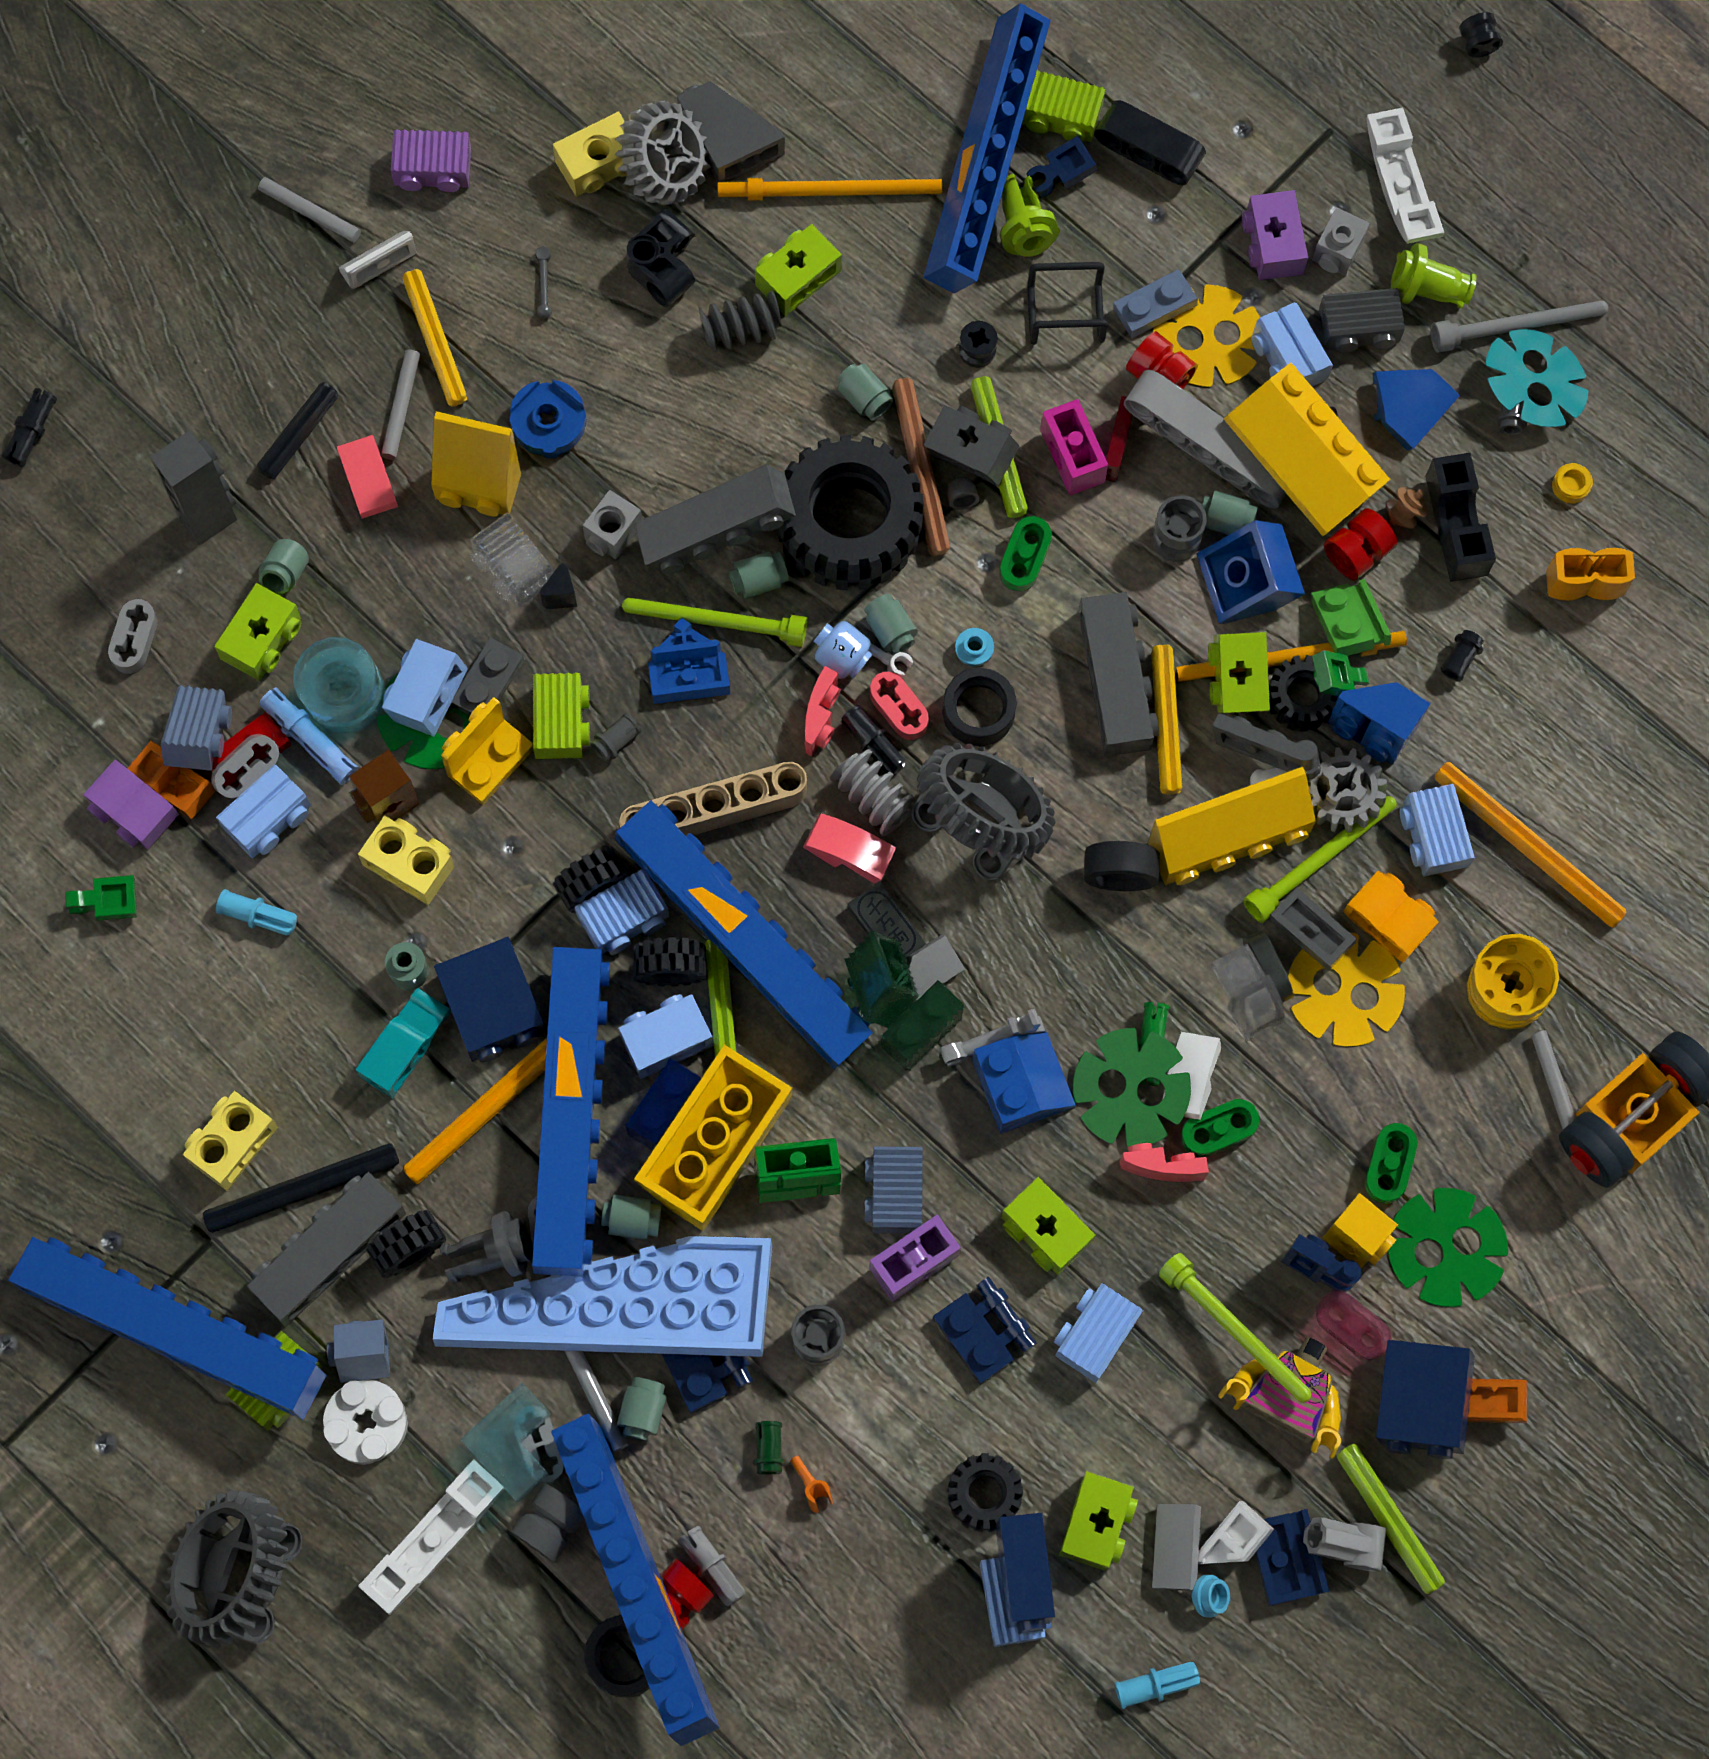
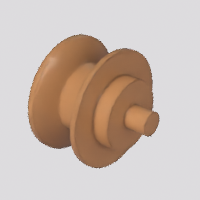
(1404, 510)

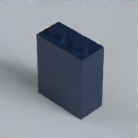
(490, 1000)
(1425, 1398)
(1025, 1572)

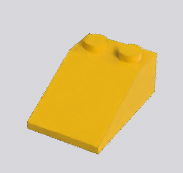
(474, 465)

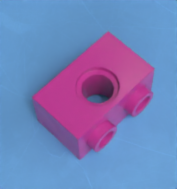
(1073, 447)

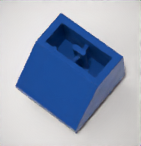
(1379, 718)

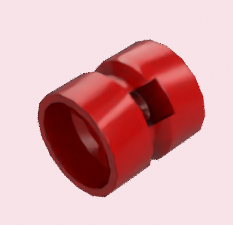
(1157, 355)
(1356, 547)
(684, 1591)

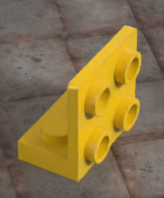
(484, 752)

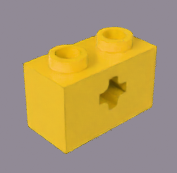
(1362, 1232)

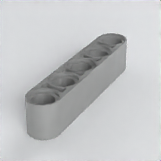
(1201, 435)

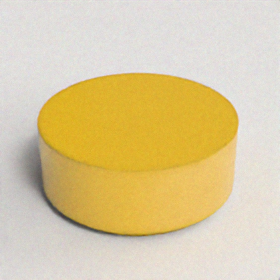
(1572, 483)

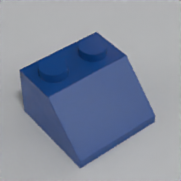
(1250, 572)
(1022, 1080)

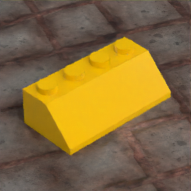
(1306, 449)
(1233, 827)
(714, 1137)

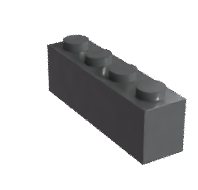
(195, 486)
(715, 520)
(1116, 674)
(325, 1249)

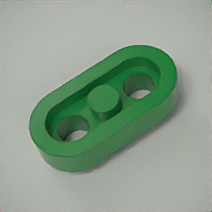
(1024, 555)
(1218, 1127)
(1390, 1164)

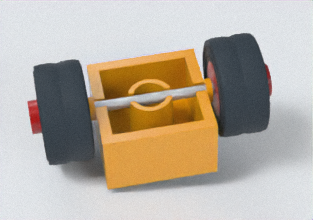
(1638, 1110)

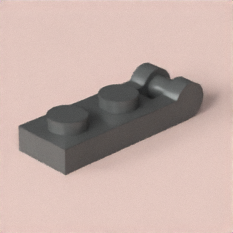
(1266, 746)

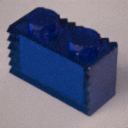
(661, 1104)

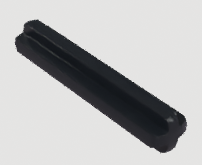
(297, 430)

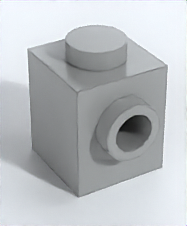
(1340, 242)

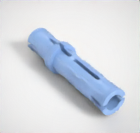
(296, 724)

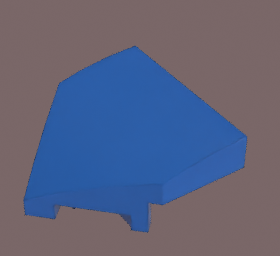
(1411, 403)
(687, 667)

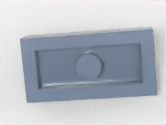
(1155, 303)

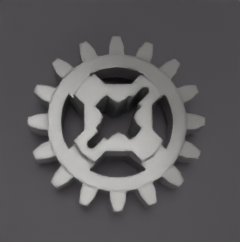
(1351, 804)

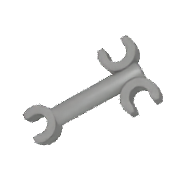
(960, 1051)

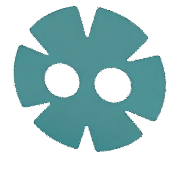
(1513, 386)

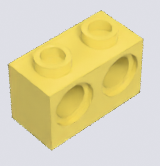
(401, 866)
(239, 1146)

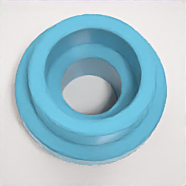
(971, 657)
(1210, 1596)

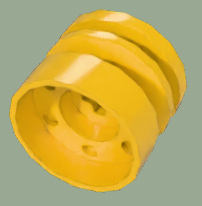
(1526, 963)

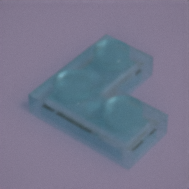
(499, 1438)

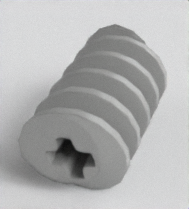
(873, 792)

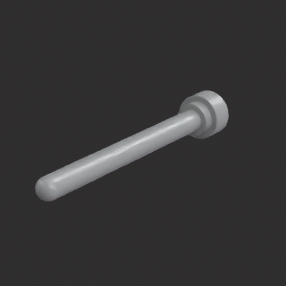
(1448, 335)

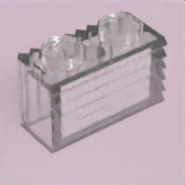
(511, 559)

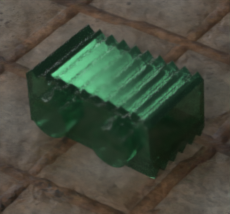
(880, 979)
(922, 1025)

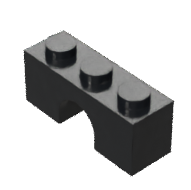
(1464, 541)

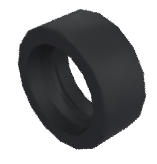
(983, 678)
(1121, 866)
(593, 1664)

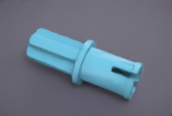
(256, 913)
(1157, 1684)

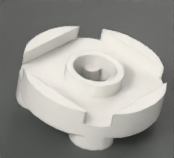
(355, 1400)

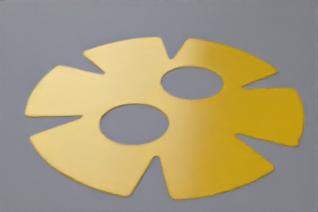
(1229, 359)
(1351, 1023)

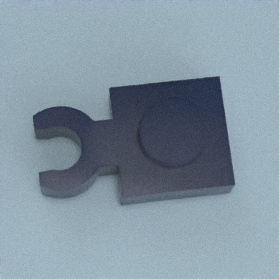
(1066, 165)

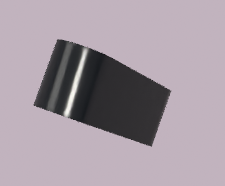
(1150, 142)

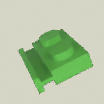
(1350, 618)

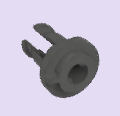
(504, 1244)

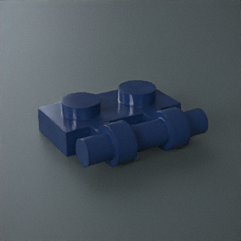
(1313, 1260)
(975, 1339)
(701, 1382)

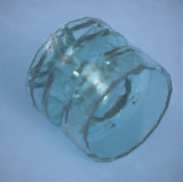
(320, 677)

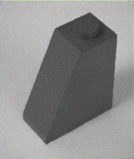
(735, 134)

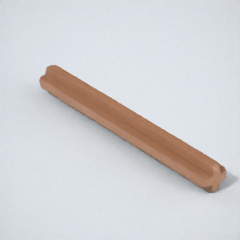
(920, 463)

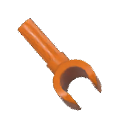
(814, 1488)

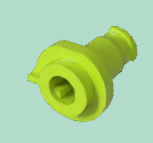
(1028, 226)
(1426, 278)

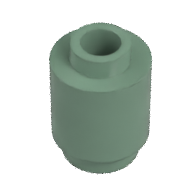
(864, 391)
(1227, 512)
(283, 566)
(758, 574)
(890, 624)
(406, 977)
(631, 1217)
(642, 1409)

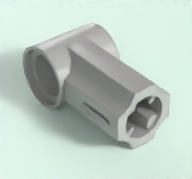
(1354, 1543)

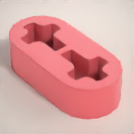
(892, 711)

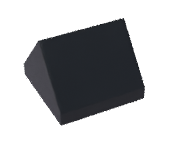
(558, 590)

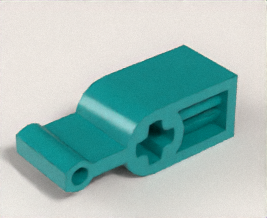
(402, 1043)

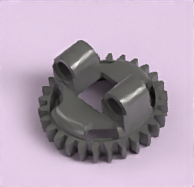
(1000, 793)
(206, 1564)

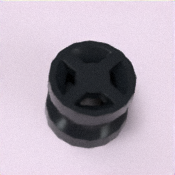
(1481, 34)
(982, 351)

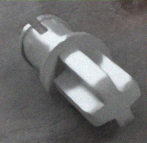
(712, 1566)

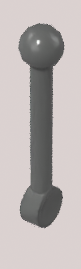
(543, 256)

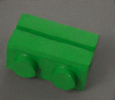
(797, 1170)

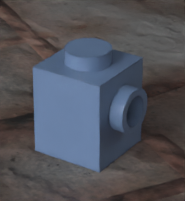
(360, 1351)

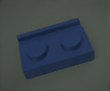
(1286, 1565)

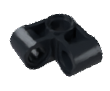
(663, 274)

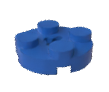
(547, 397)

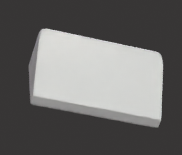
(378, 259)

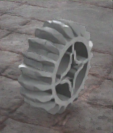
(655, 159)

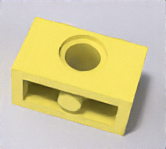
(576, 151)

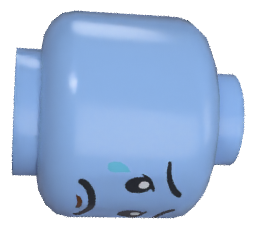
(842, 649)

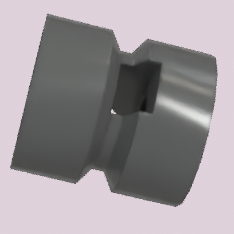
(1185, 521)
(817, 1335)
(549, 1523)

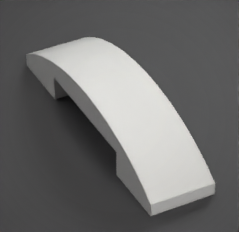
(1400, 177)
(432, 1538)

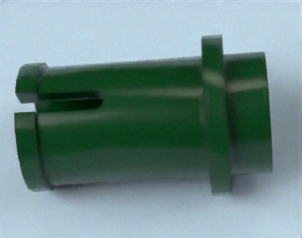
(769, 1453)

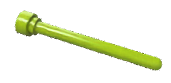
(789, 629)
(1264, 901)
(1179, 1273)

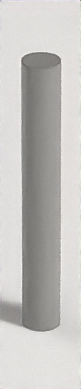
(309, 209)
(400, 404)
(1553, 1078)
(597, 1400)

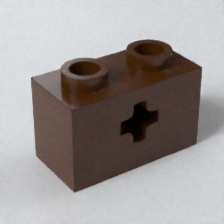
(382, 789)

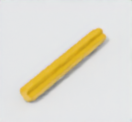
(434, 337)
(1167, 718)

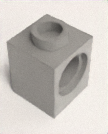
(611, 510)

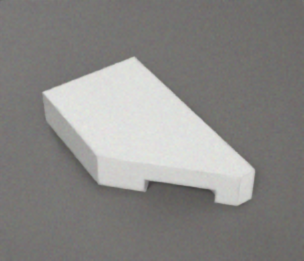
(1235, 1537)

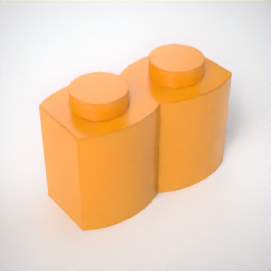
(1582, 573)
(1391, 915)

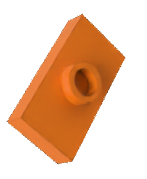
(1498, 1401)

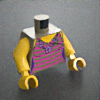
(1267, 1399)

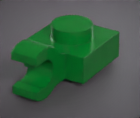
(1335, 674)
(110, 899)

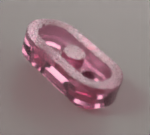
(1353, 1325)

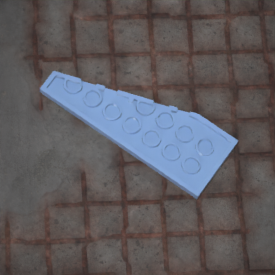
(665, 1300)

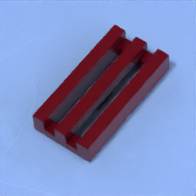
(1118, 441)

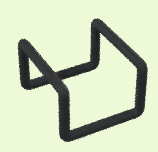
(1099, 322)

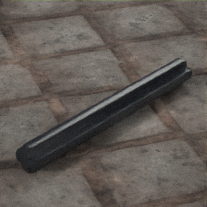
(300, 1188)

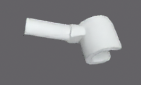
(889, 659)

